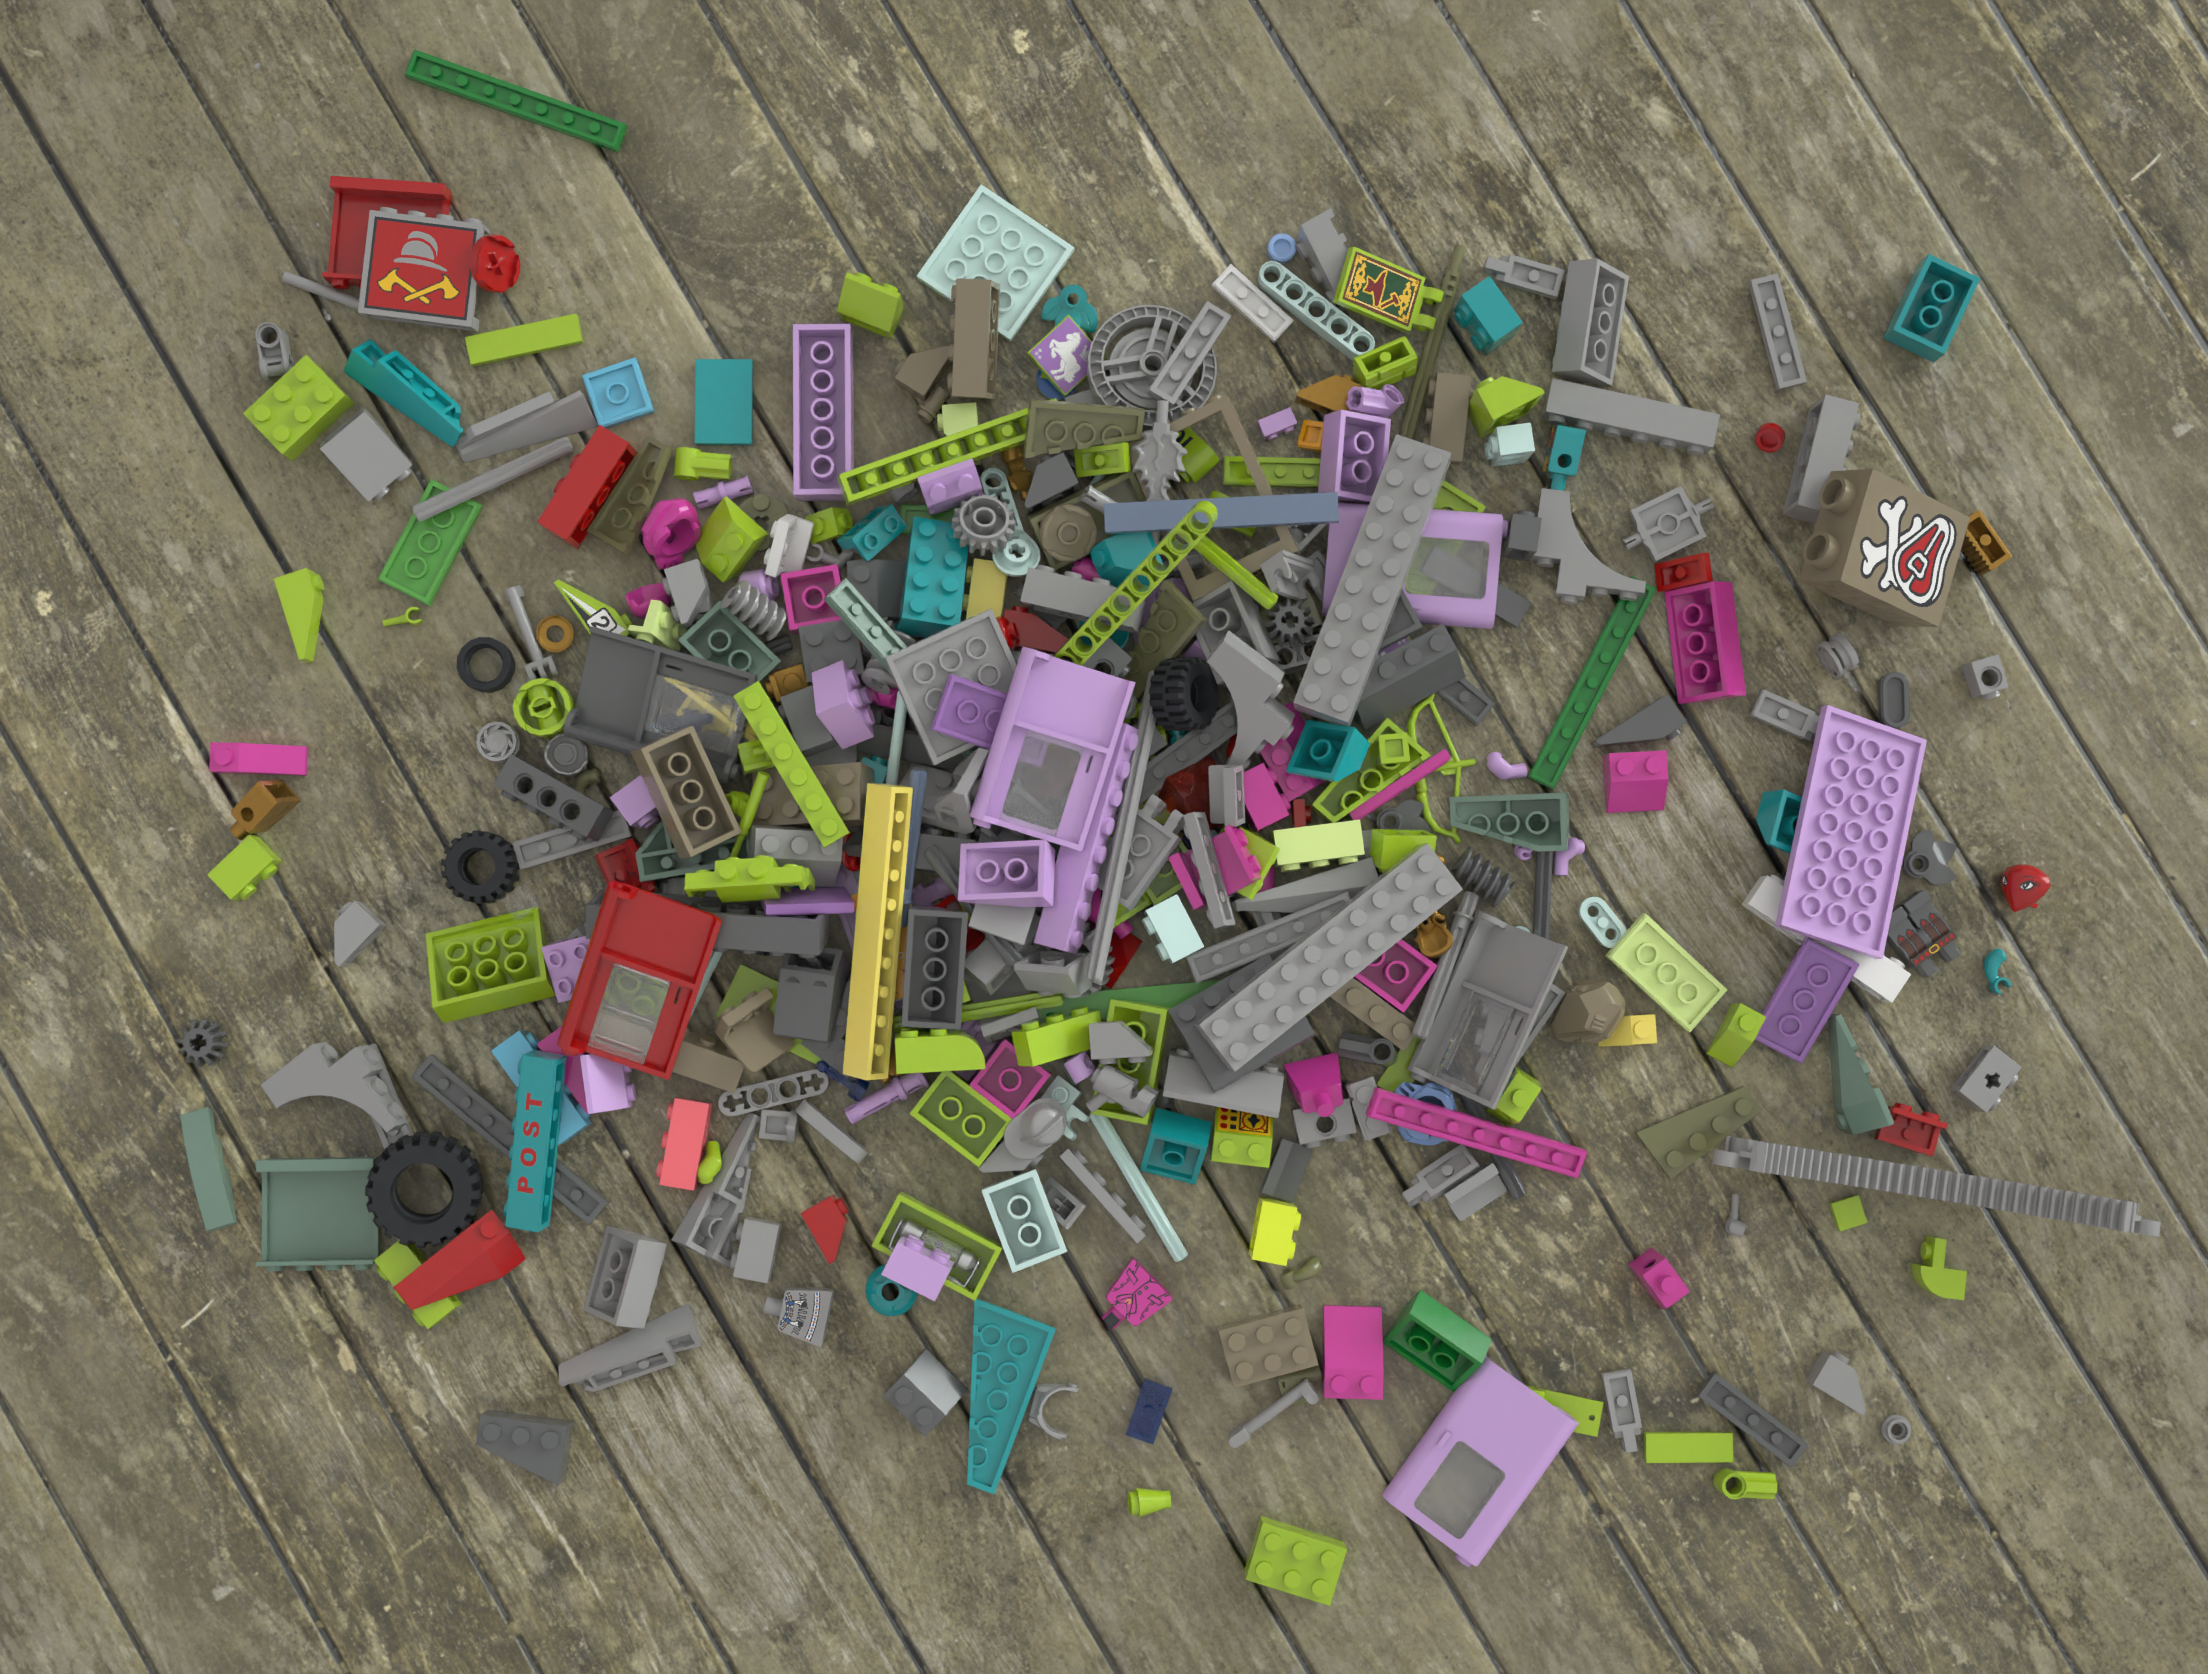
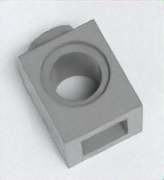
(1994, 669)

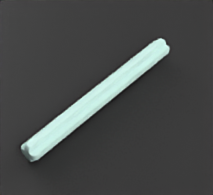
(1139, 1187)

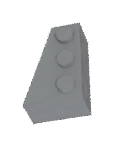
(1324, 252)

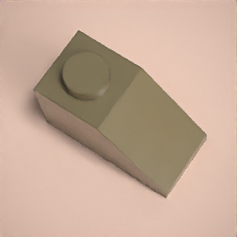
(922, 371)

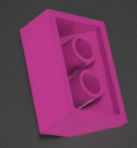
(1279, 757)

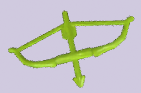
(1452, 767)

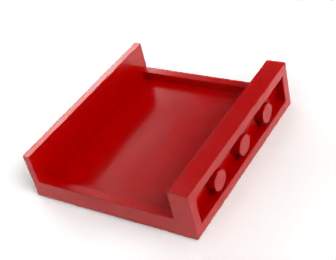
(351, 209)

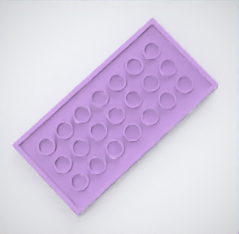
(1851, 832)

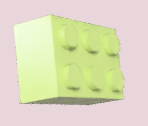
(1318, 845)

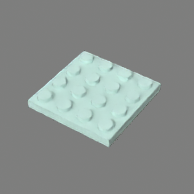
(1002, 246)

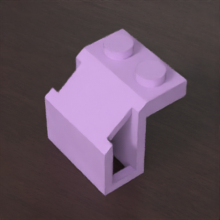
(950, 486)

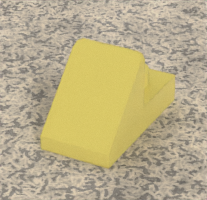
(1633, 1030)

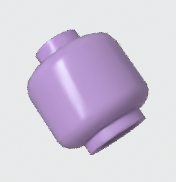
(766, 584)

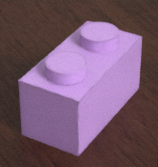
(1277, 423)

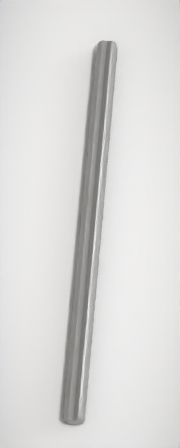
(1122, 840)

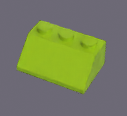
(1500, 403)

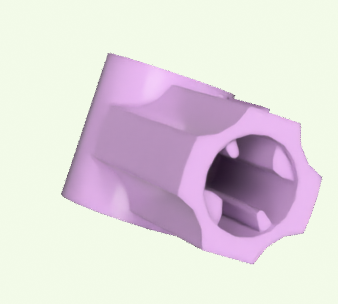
(1375, 402)

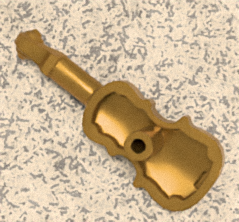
(1433, 938)

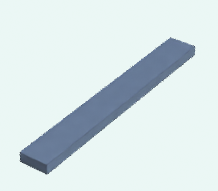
(1232, 512)

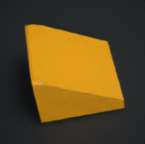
(1311, 436)

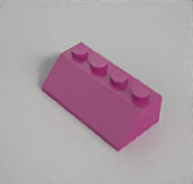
(1705, 642)

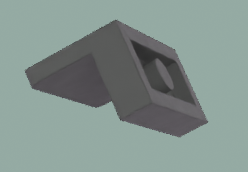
(1286, 1170)

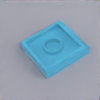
(618, 393)

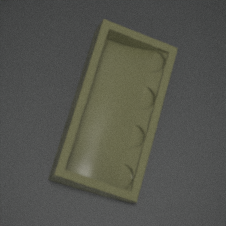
(1118, 486)

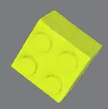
(1273, 1231)

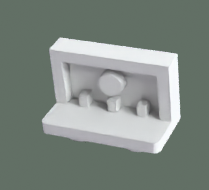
(789, 545)

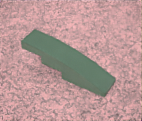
(208, 1170)

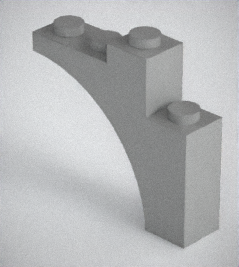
(1578, 567)
(1253, 687)
(349, 1078)

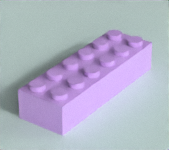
(822, 409)

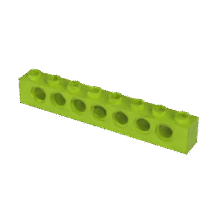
(908, 465)

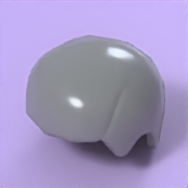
(565, 755)

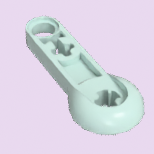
(1021, 541)

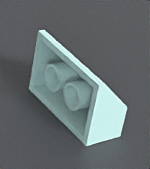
(1023, 1220)

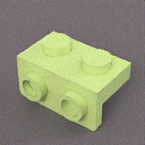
(659, 627)

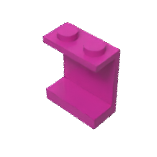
(1235, 862)

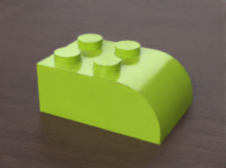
(936, 1051)

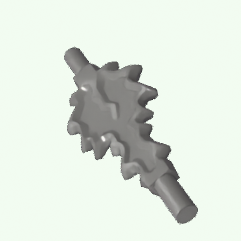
(1159, 458)

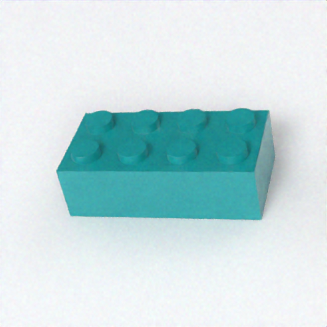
(932, 579)

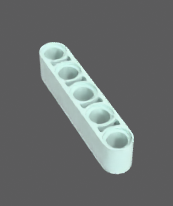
(1311, 298)

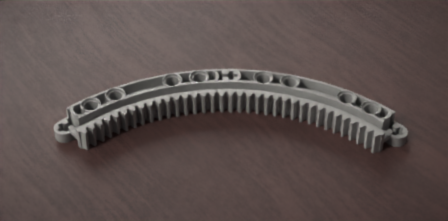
(1934, 1184)

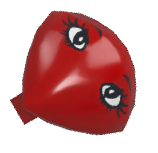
(2023, 886)

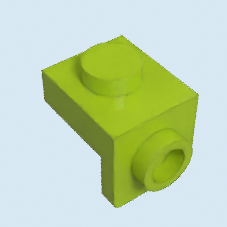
(830, 524)

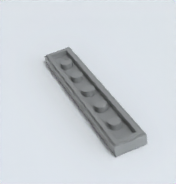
(1261, 940)

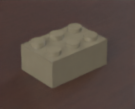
(1267, 1345)

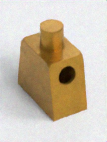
(262, 807)

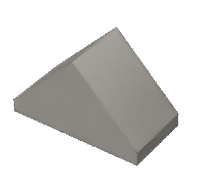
(1063, 1203)

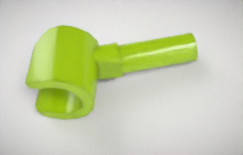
(403, 618)

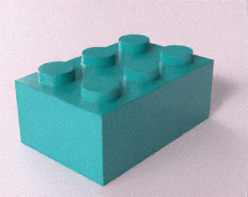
(1931, 308)

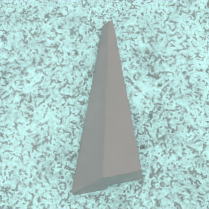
(1312, 890)
(713, 1217)

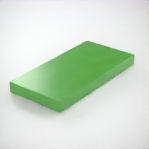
(429, 548)

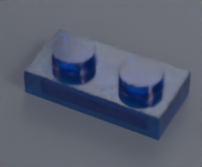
(1149, 1411)

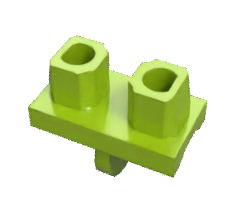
(754, 756)

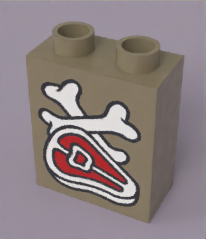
(1884, 548)

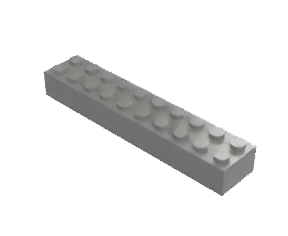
(1372, 581)
(1328, 957)

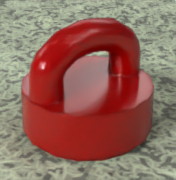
(1770, 437)

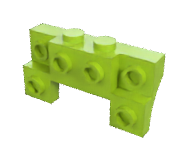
(748, 879)

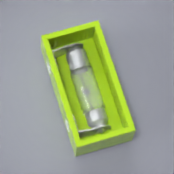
(969, 1249)

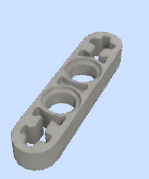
(774, 1094)

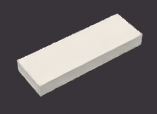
(1252, 303)

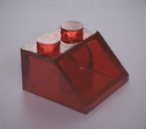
(1189, 790)

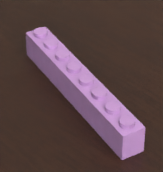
(1078, 871)

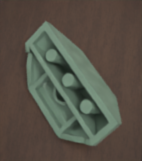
(660, 861)

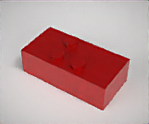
(586, 486)

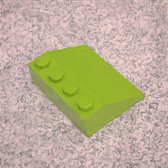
(488, 966)

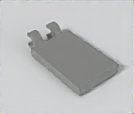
(1148, 850)

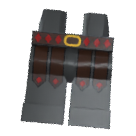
(1919, 933)

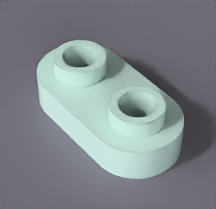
(1602, 921)

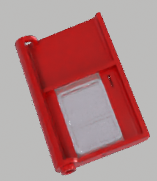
(631, 977)

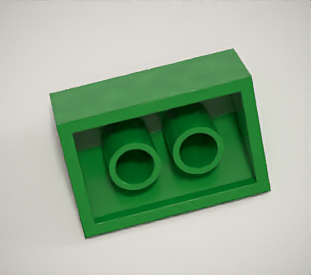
(1437, 1341)

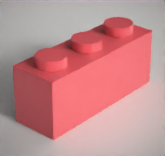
(684, 1143)

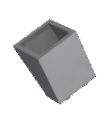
(366, 455)

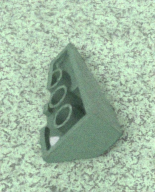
(1520, 819)
(1854, 1098)

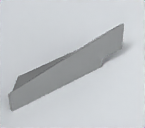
(526, 425)
(634, 1352)

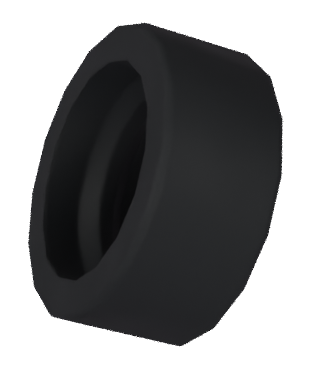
(499, 682)

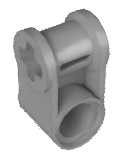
(274, 358)

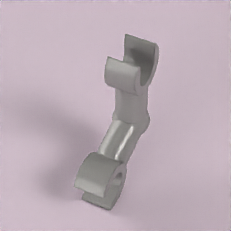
(831, 559)

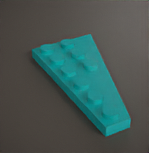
(1003, 1374)

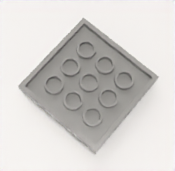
(968, 650)

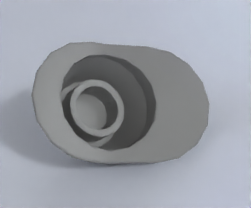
(1035, 1128)

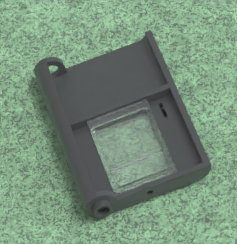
(636, 698)

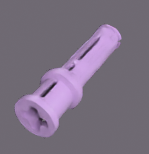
(899, 1089)

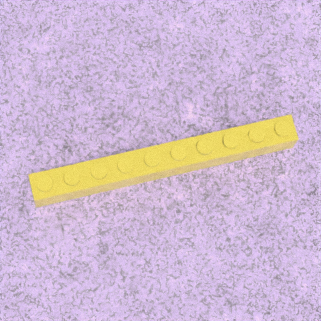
(877, 931)

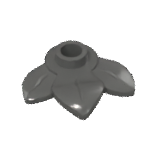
(1406, 816)
(1932, 857)

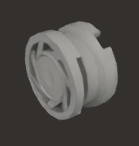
(1837, 655)
(498, 741)

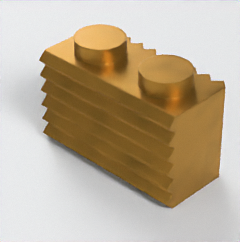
(1983, 545)

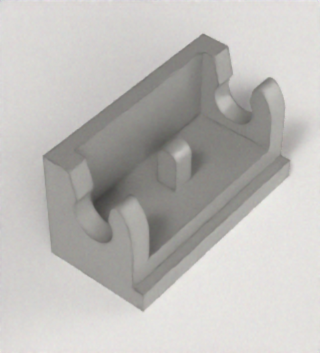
(1288, 573)

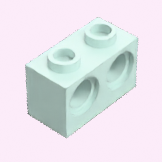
(1510, 445)

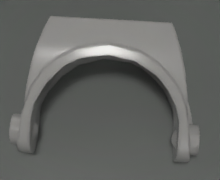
(1041, 1394)

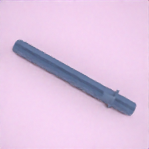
(918, 782)

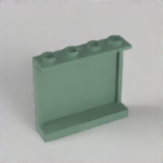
(317, 1213)

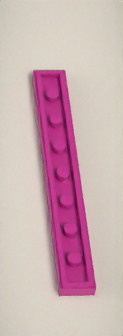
(1475, 1132)

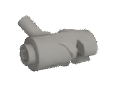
(1120, 1088)

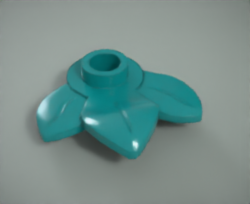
(1081, 312)

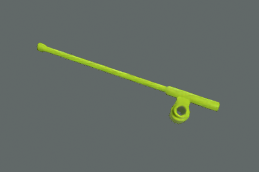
(746, 808)

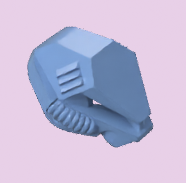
(1431, 1093)

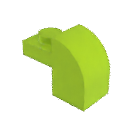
(1932, 1274)

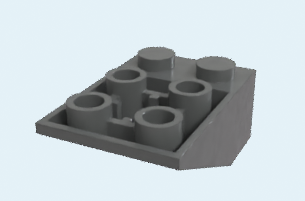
(810, 995)

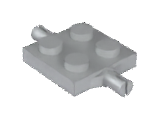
(1667, 524)

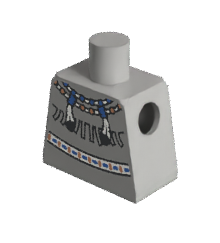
(803, 1312)

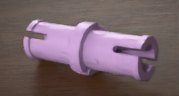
(730, 489)

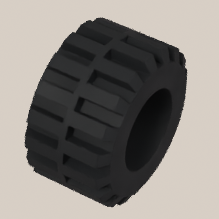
(1183, 694)
(458, 858)

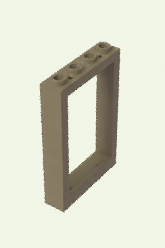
(1252, 562)

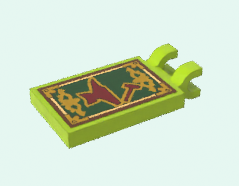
(1385, 292)

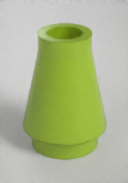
(1147, 1501)

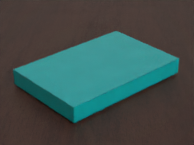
(723, 402)

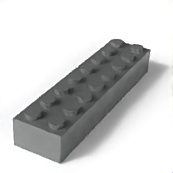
(748, 927)

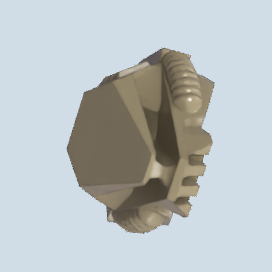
(1589, 1012)

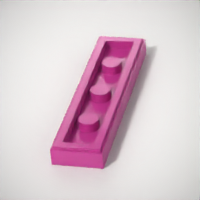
(1400, 785)

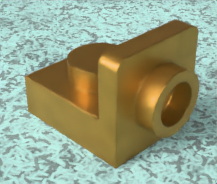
(786, 681)

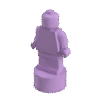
(926, 895)

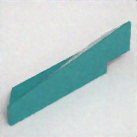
(406, 390)

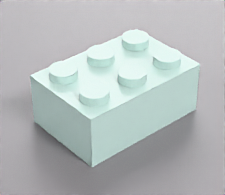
(1172, 929)

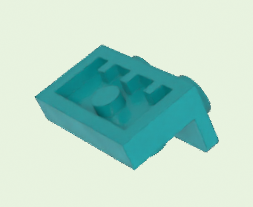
(873, 531)

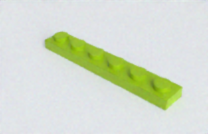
(791, 764)

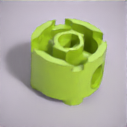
(543, 707)

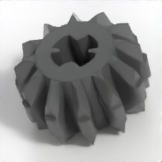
(1280, 628)
(200, 1053)

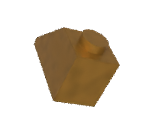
(1327, 394)

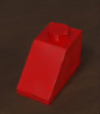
(827, 1224)

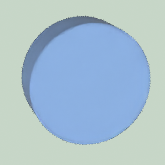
(1281, 248)

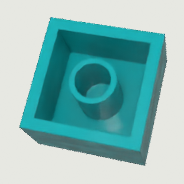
(1487, 316)

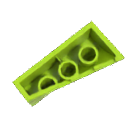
(1352, 791)

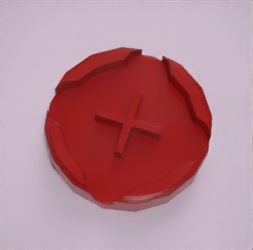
(494, 263)

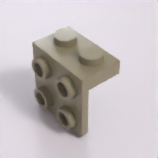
(749, 1032)

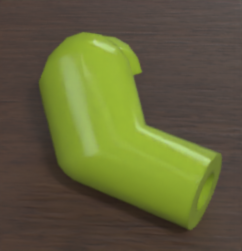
(711, 1163)

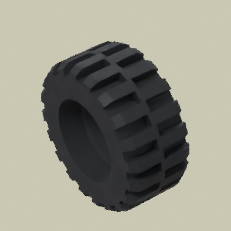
(413, 1226)

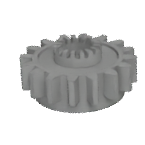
(997, 525)

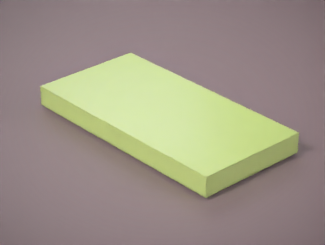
(1666, 972)

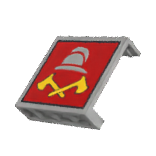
(420, 269)

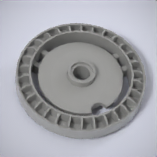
(1137, 350)

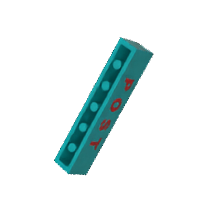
(535, 1140)

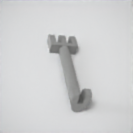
(539, 663)
(1243, 1431)

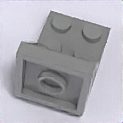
(951, 795)

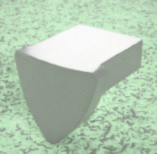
(779, 1125)

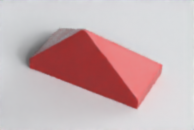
(1122, 951)

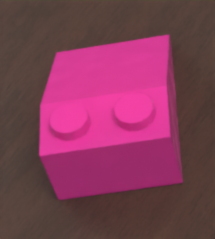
(1352, 1352)

